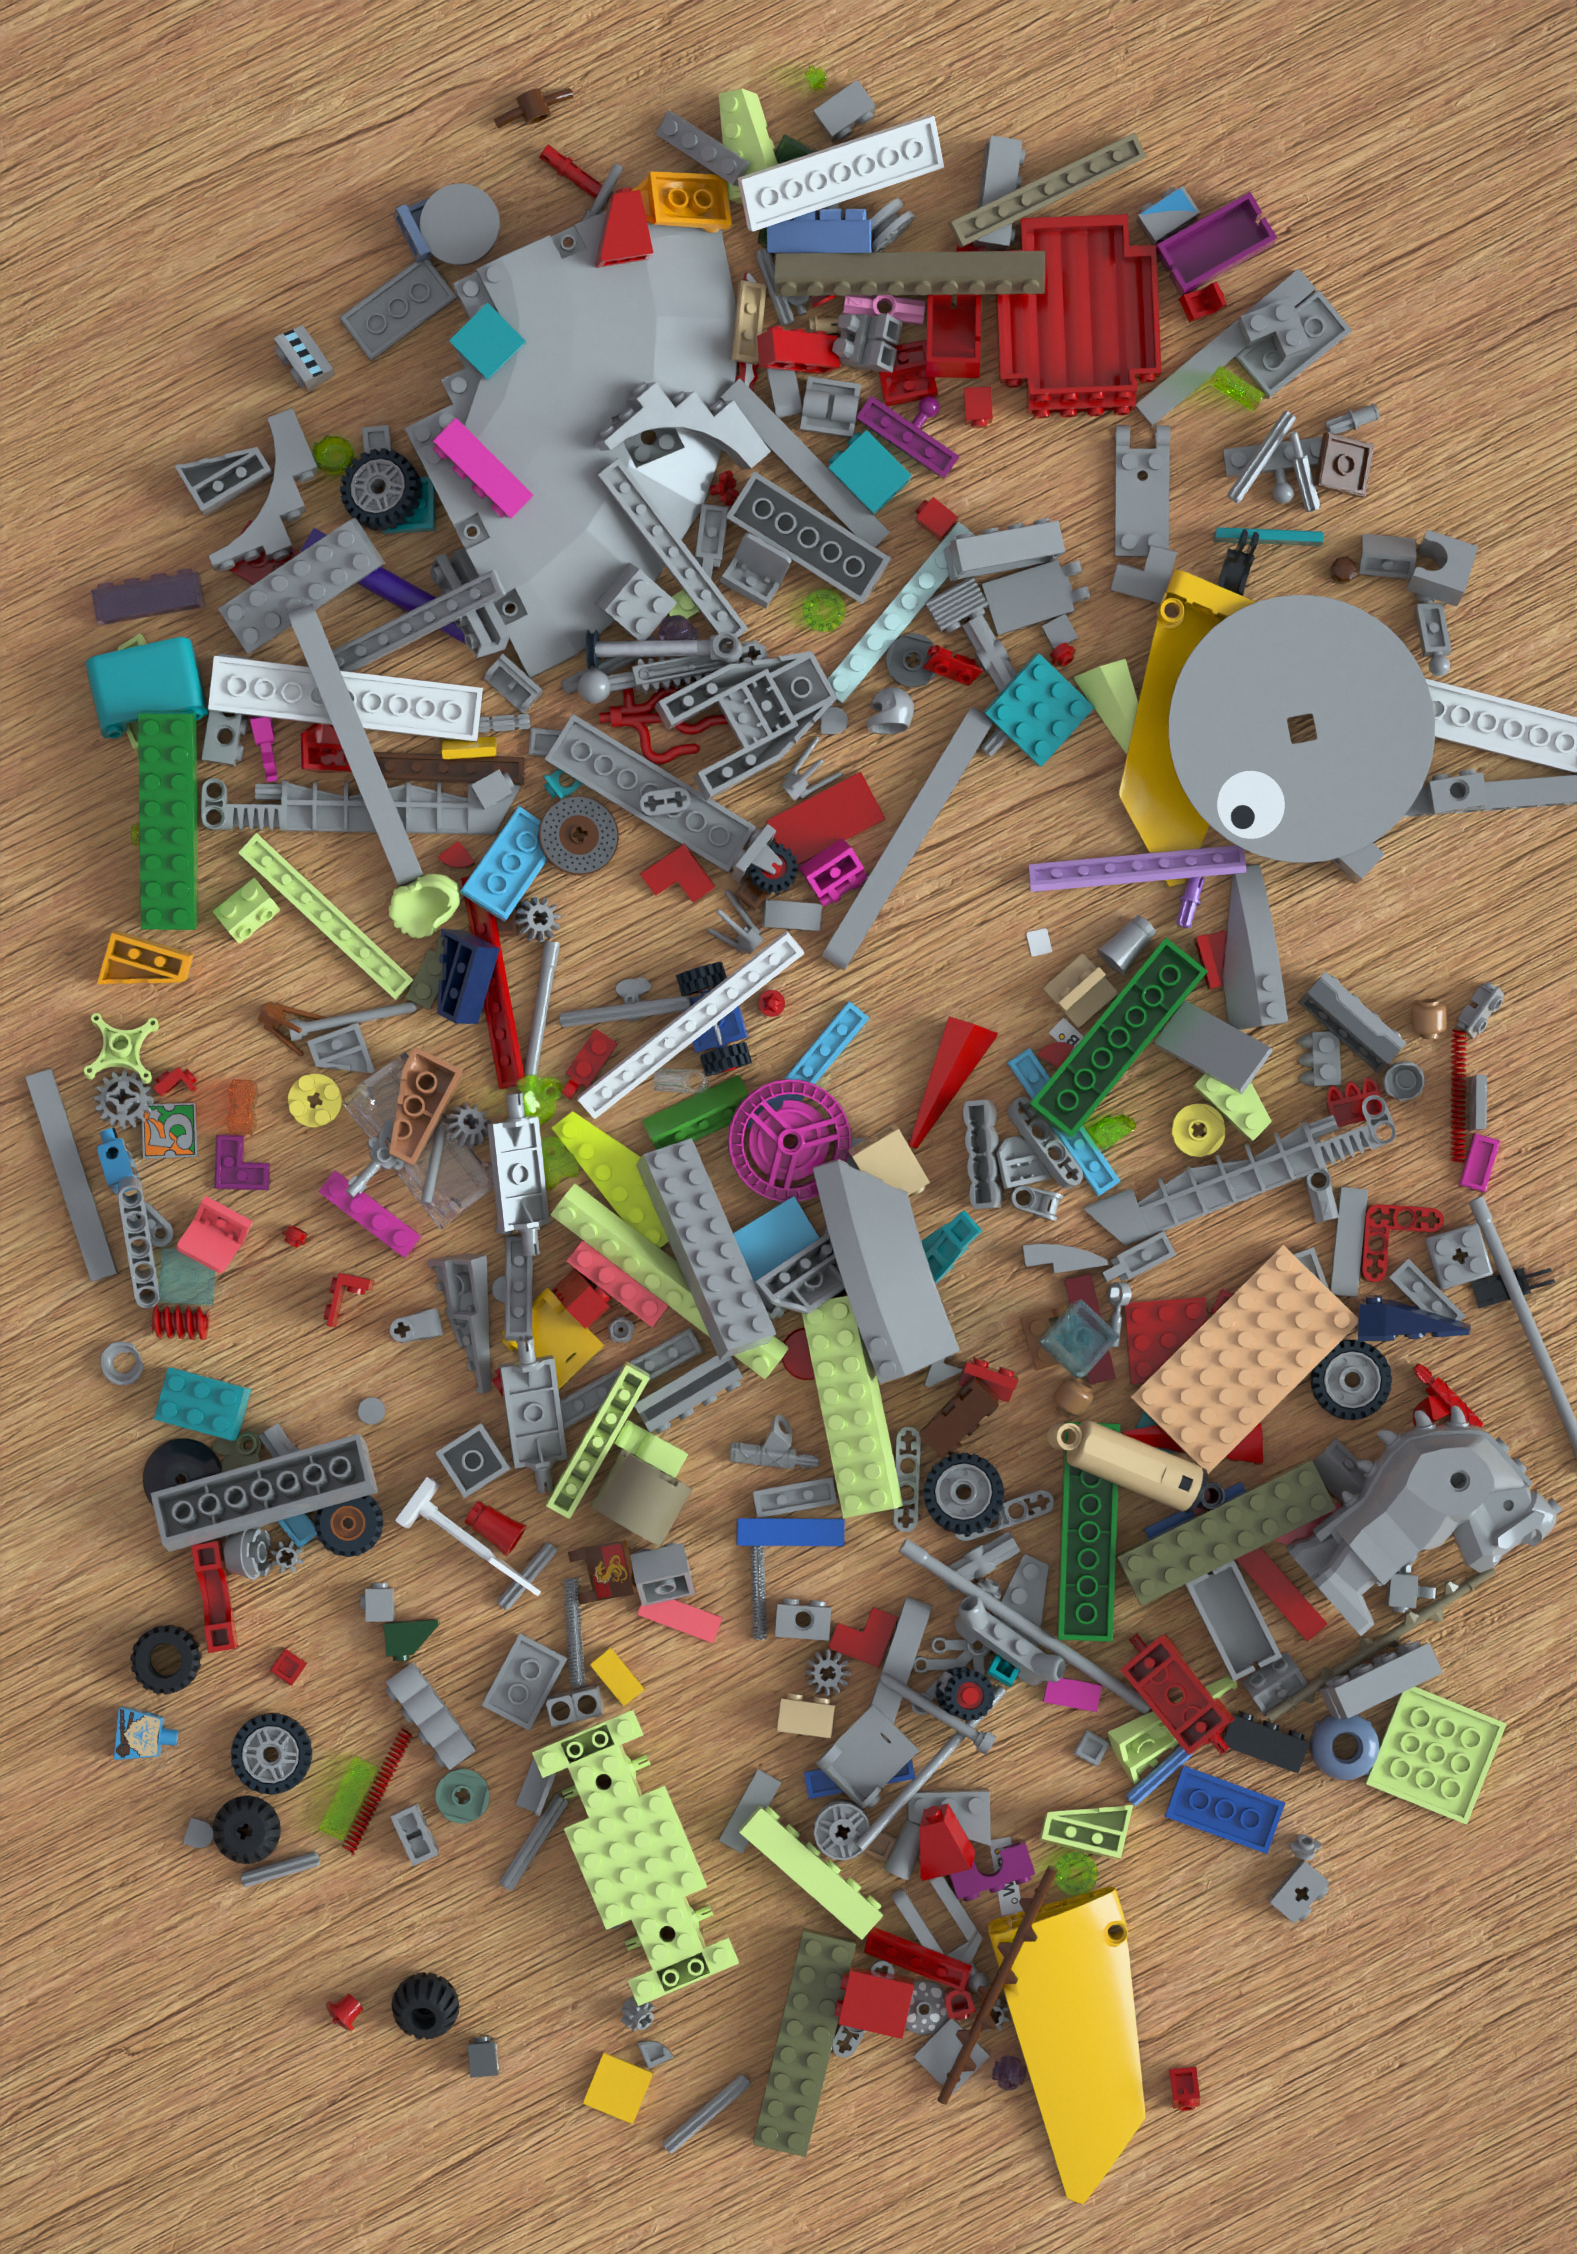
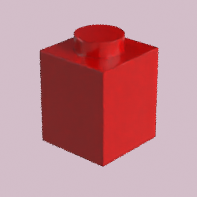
(977, 406)
(935, 518)

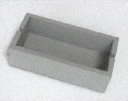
(1004, 550)
(1233, 1620)
(1381, 1680)

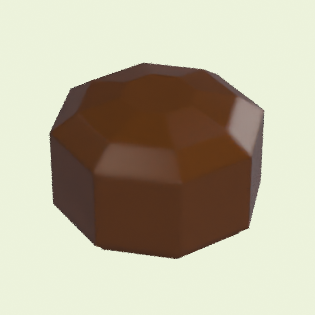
(1343, 570)

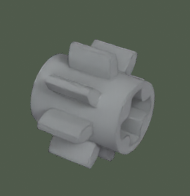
(294, 1560)
(1000, 2015)
(637, 2016)

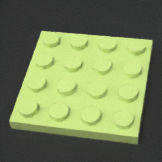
(1436, 1753)

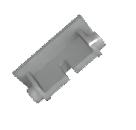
(1476, 1019)

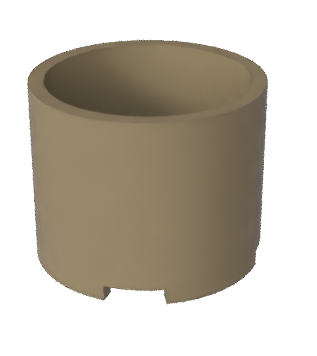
(641, 1497)

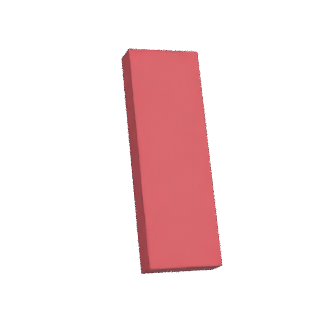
(683, 1618)

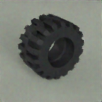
(142, 1659)

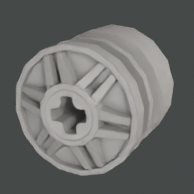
(825, 1826)

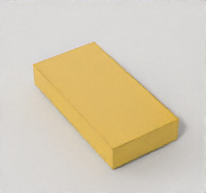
(469, 749)
(617, 1676)

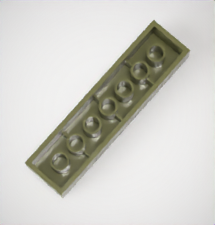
(1225, 1532)
(803, 2043)

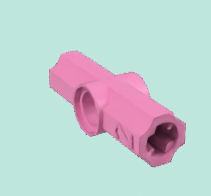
(903, 309)

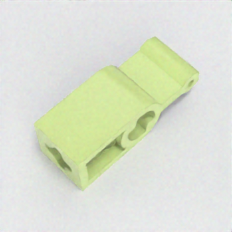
(651, 1448)

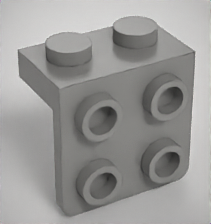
(756, 570)

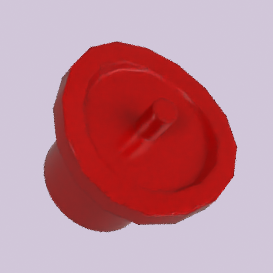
(344, 2011)

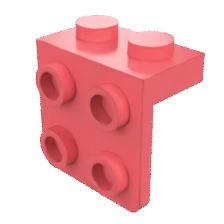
(214, 1235)

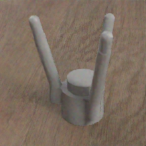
(797, 784)
(747, 938)

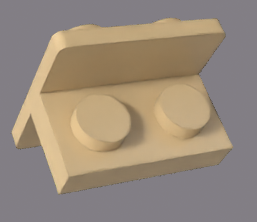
(1080, 990)

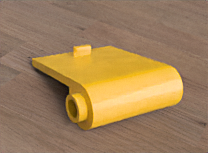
(559, 1335)

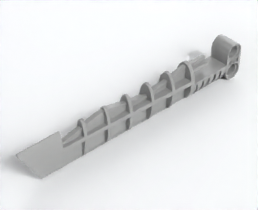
(320, 811)
(1223, 1184)

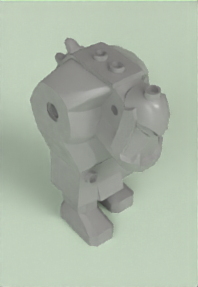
(1416, 1497)

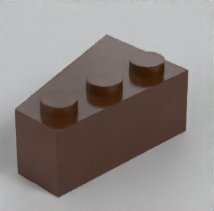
(960, 1416)

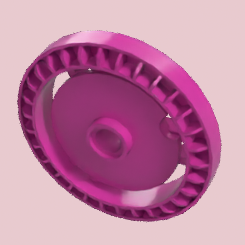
(770, 1129)

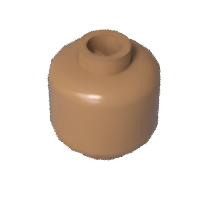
(1429, 1018)
(1073, 1397)

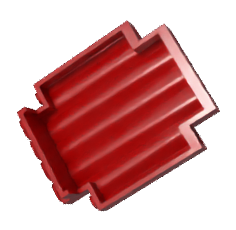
(1090, 327)

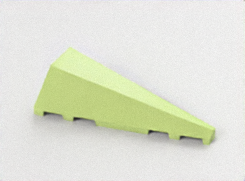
(1113, 696)

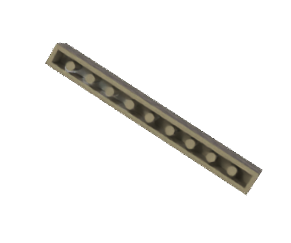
(910, 273)

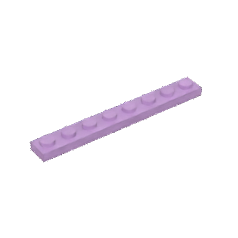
(1137, 868)

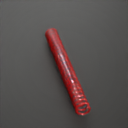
(1457, 1097)
(378, 1790)

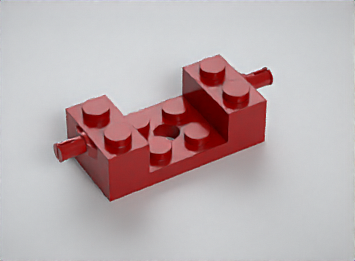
(1193, 1720)

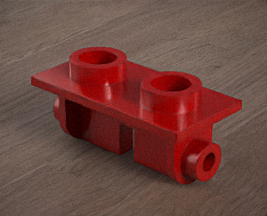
(958, 668)

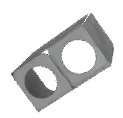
(572, 1702)

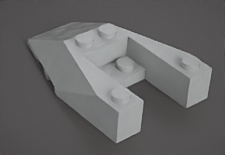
(766, 706)

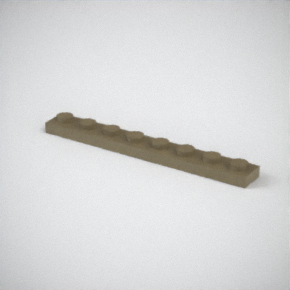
(1047, 190)

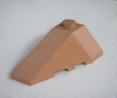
(422, 1099)

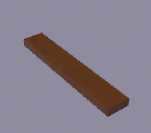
(436, 769)

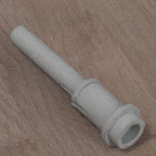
(605, 192)

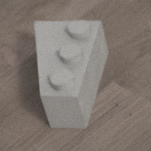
(224, 478)

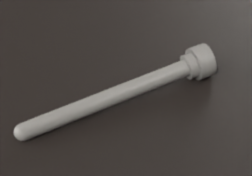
(351, 1018)
(981, 1739)

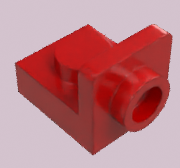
(1184, 2088)

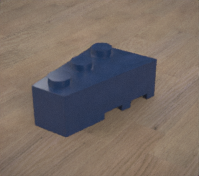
(466, 975)

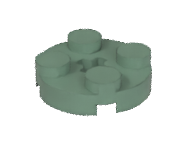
(454, 1782)

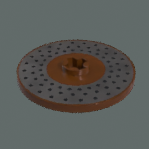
(567, 852)

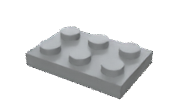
(524, 1681)

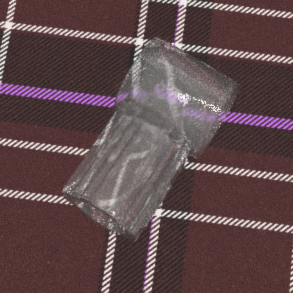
(678, 1080)

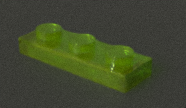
(348, 1798)

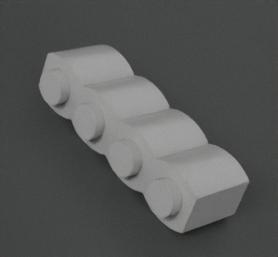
(982, 1145)
(430, 1715)

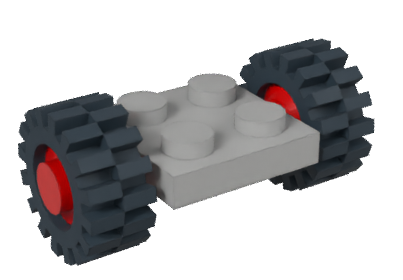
(965, 1693)

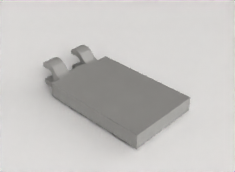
(1033, 596)

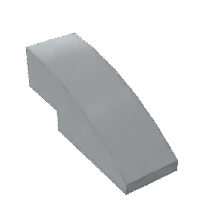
(1061, 1257)

